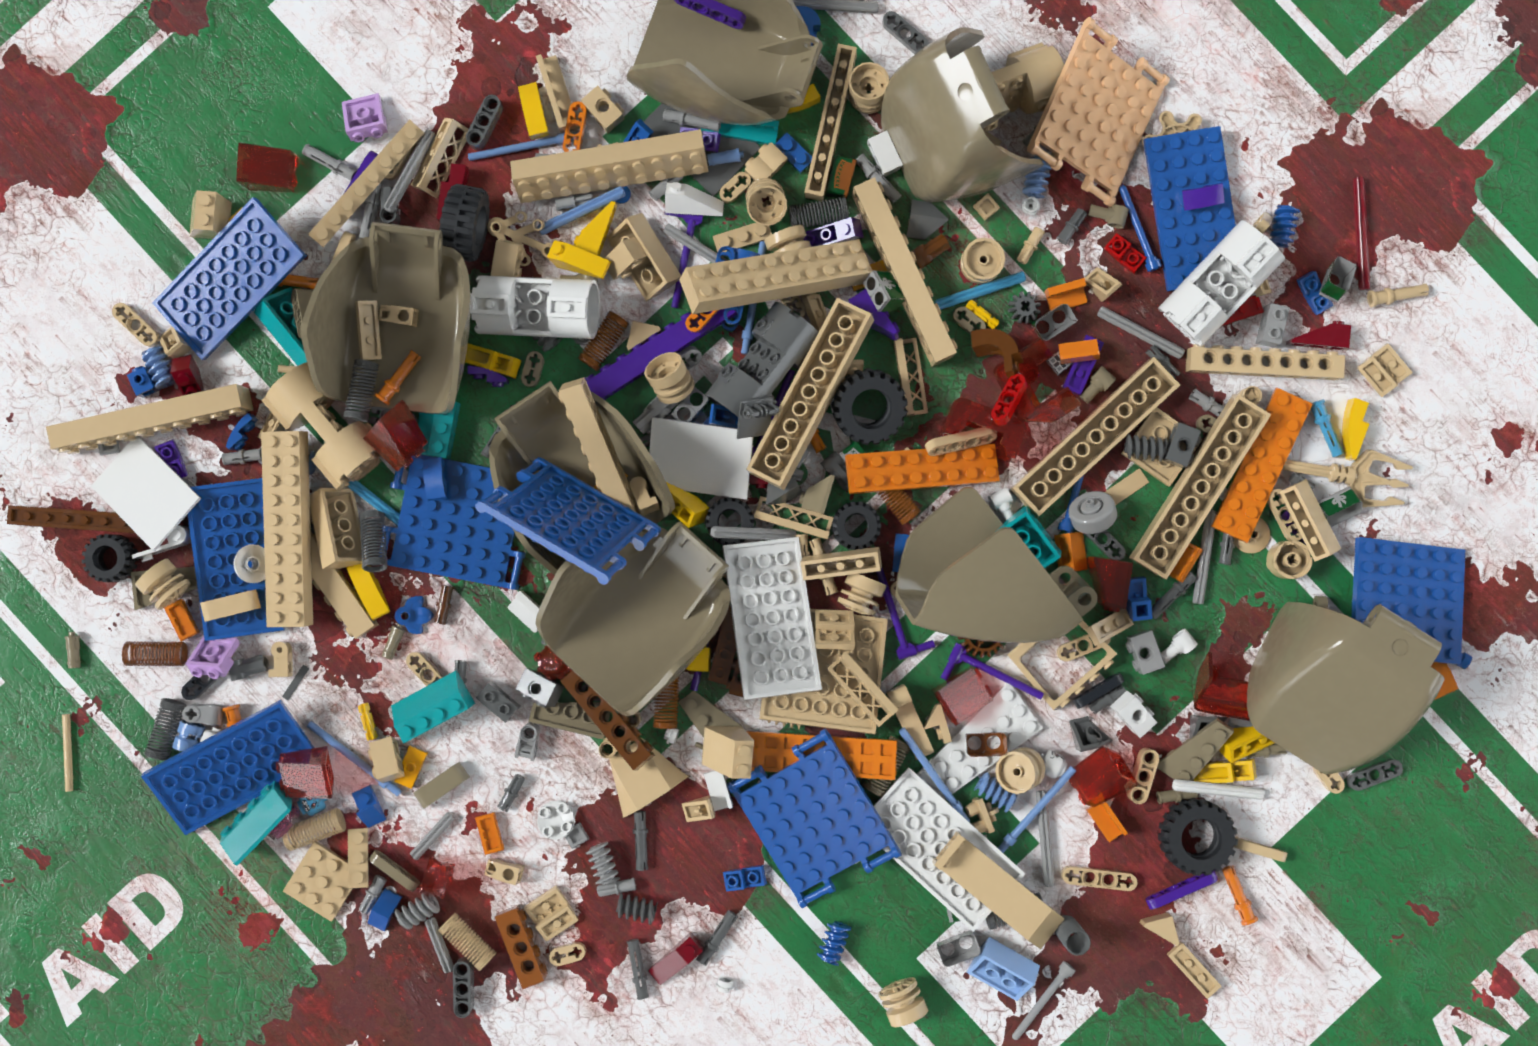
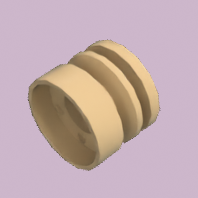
(866, 78)
(770, 211)
(669, 378)
(160, 581)
(862, 593)
(902, 1002)

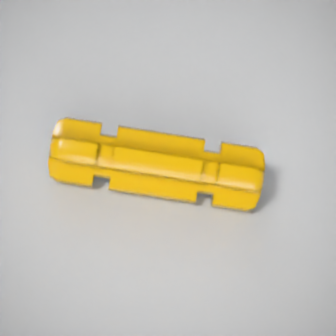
(982, 314)
(367, 721)

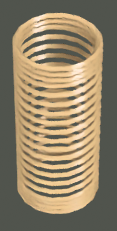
(333, 820)
(463, 932)

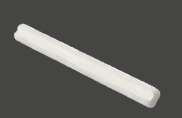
(1218, 789)

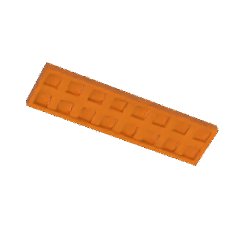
(1261, 466)
(918, 470)
(865, 756)

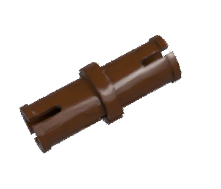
(443, 604)

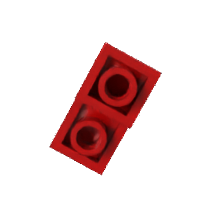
(1126, 255)

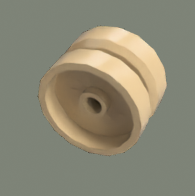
(787, 239)
(971, 259)
(1020, 770)

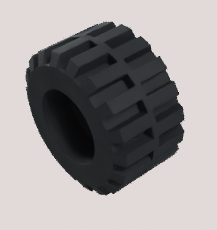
(726, 504)
(871, 517)
(95, 554)

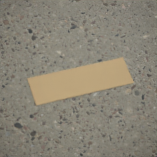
(1127, 486)

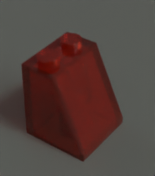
(266, 168)
(397, 437)
(1110, 582)
(963, 695)
(306, 773)
(1102, 777)

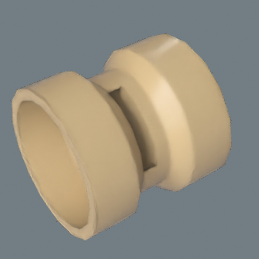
(1254, 394)

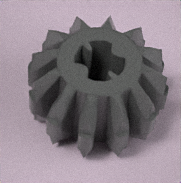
(1019, 302)

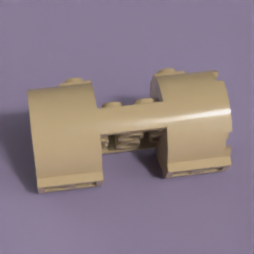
(1028, 79)
(345, 453)

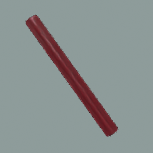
(1361, 233)

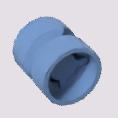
(184, 741)

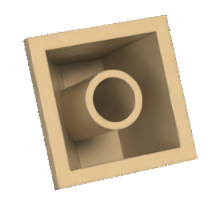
(209, 214)
(728, 751)

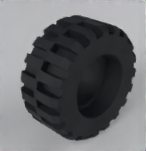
(465, 220)
(890, 420)
(1215, 854)

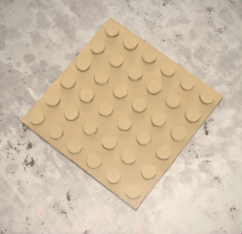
(833, 705)

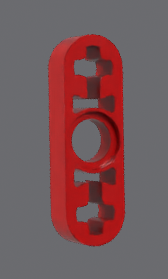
(1009, 408)

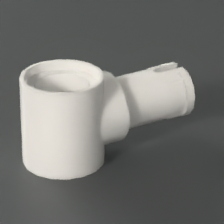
(1002, 502)
(1181, 643)

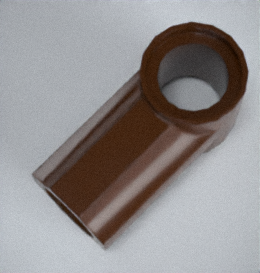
(926, 253)

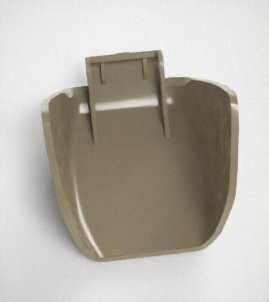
(727, 71)
(938, 118)
(398, 269)
(541, 429)
(984, 582)
(643, 623)
(1339, 685)

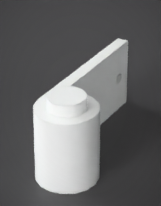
(179, 537)

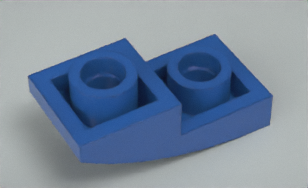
(1310, 288)
(238, 437)
(434, 479)
(744, 877)

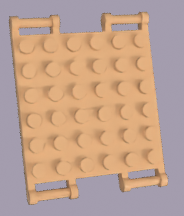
(1097, 112)

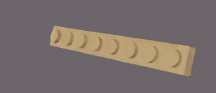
(366, 183)

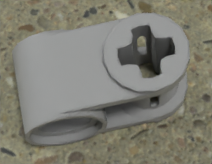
(206, 714)
(527, 745)

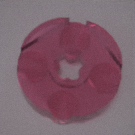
(285, 824)

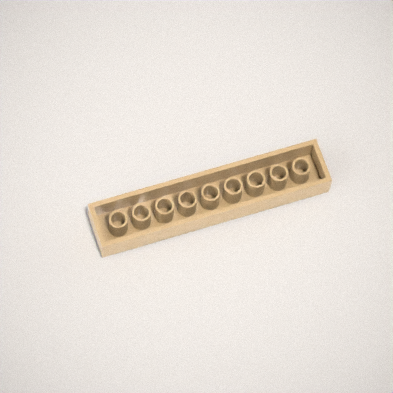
(609, 166)
(901, 263)
(774, 276)
(810, 393)
(150, 418)
(1094, 436)
(1200, 486)
(287, 529)

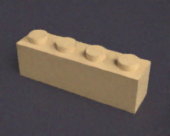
(1310, 520)
(841, 563)

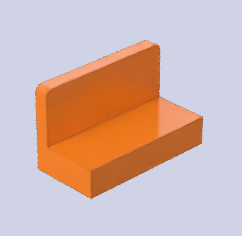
(1068, 293)
(1079, 351)
(1072, 550)
(1106, 821)

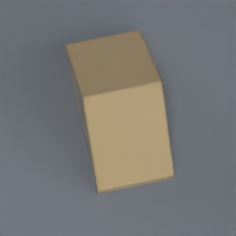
(1102, 283)
(640, 333)
(173, 344)
(699, 809)
(1163, 926)

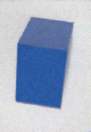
(722, 417)
(384, 909)

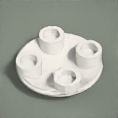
(555, 820)

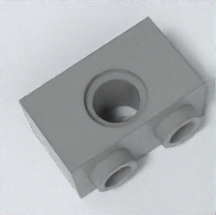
(1272, 325)
(1153, 660)

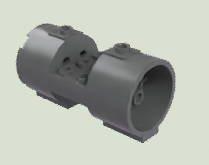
(780, 344)

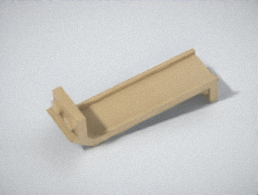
(998, 890)

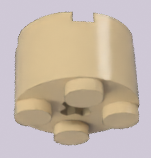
(1298, 554)

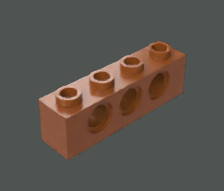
(526, 976)

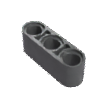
(484, 131)
(459, 995)

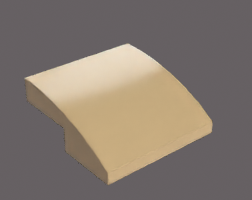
(1384, 370)
(834, 629)
(551, 913)

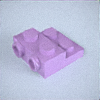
(364, 118)
(212, 657)

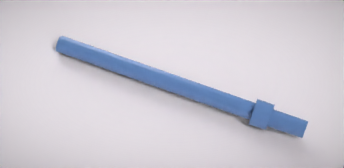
(518, 147)
(747, 335)
(351, 756)
(932, 773)
(1010, 838)

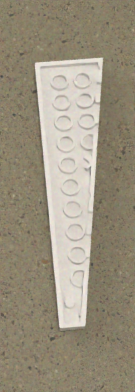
(1004, 714)

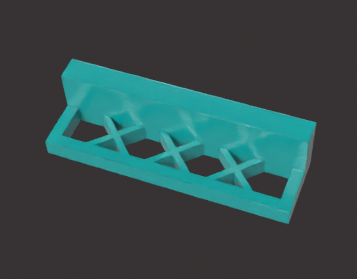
(759, 133)

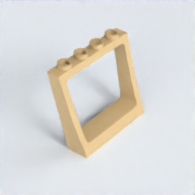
(1018, 652)

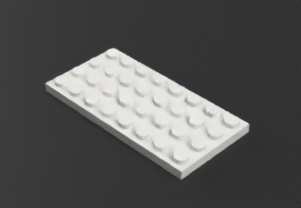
(771, 618)
(921, 828)

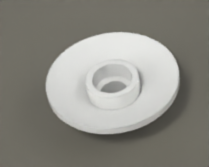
(257, 556)

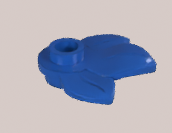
(416, 615)

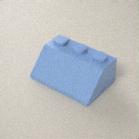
(1004, 969)

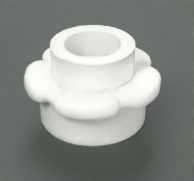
(1035, 205)
(671, 735)
(724, 984)

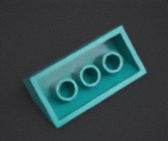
(278, 317)
(431, 706)
(255, 822)

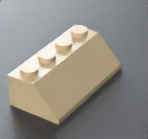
(658, 269)
(336, 527)

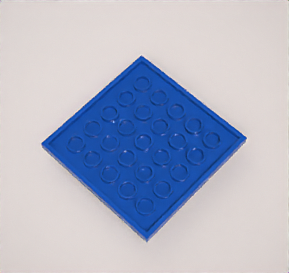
(1416, 584)

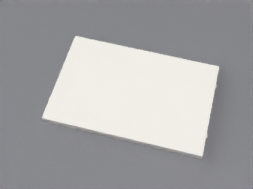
(702, 457)
(145, 492)

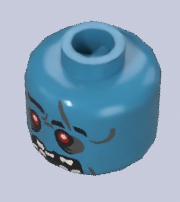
(311, 805)

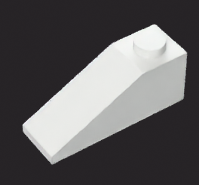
(689, 200)

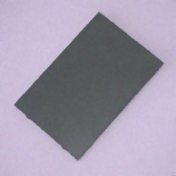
(718, 174)

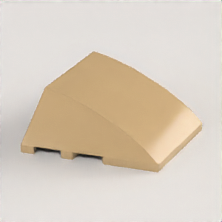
(643, 786)

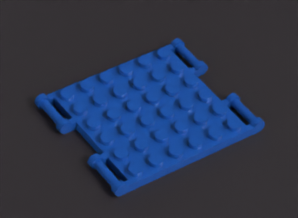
(570, 518)
(449, 533)
(814, 818)

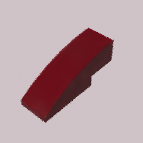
(458, 175)

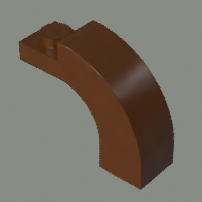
(1000, 343)

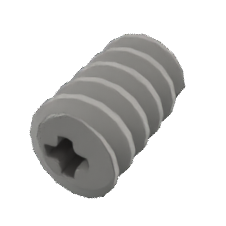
(602, 863)
(417, 912)

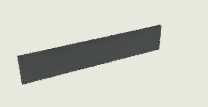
(295, 682)

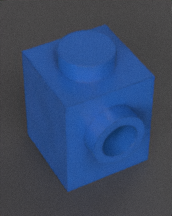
(142, 382)

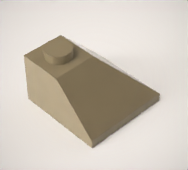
(817, 496)

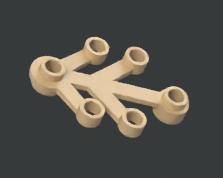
(520, 234)

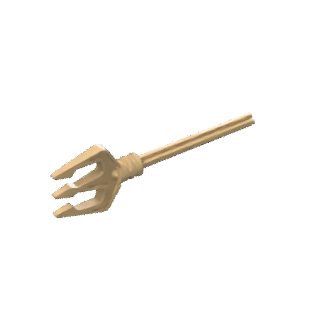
(1355, 476)

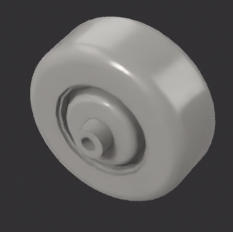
(1093, 512)

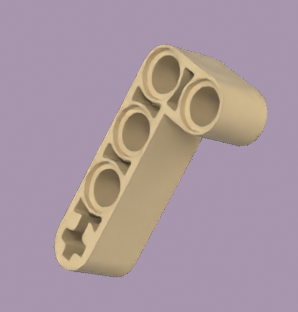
(909, 718)

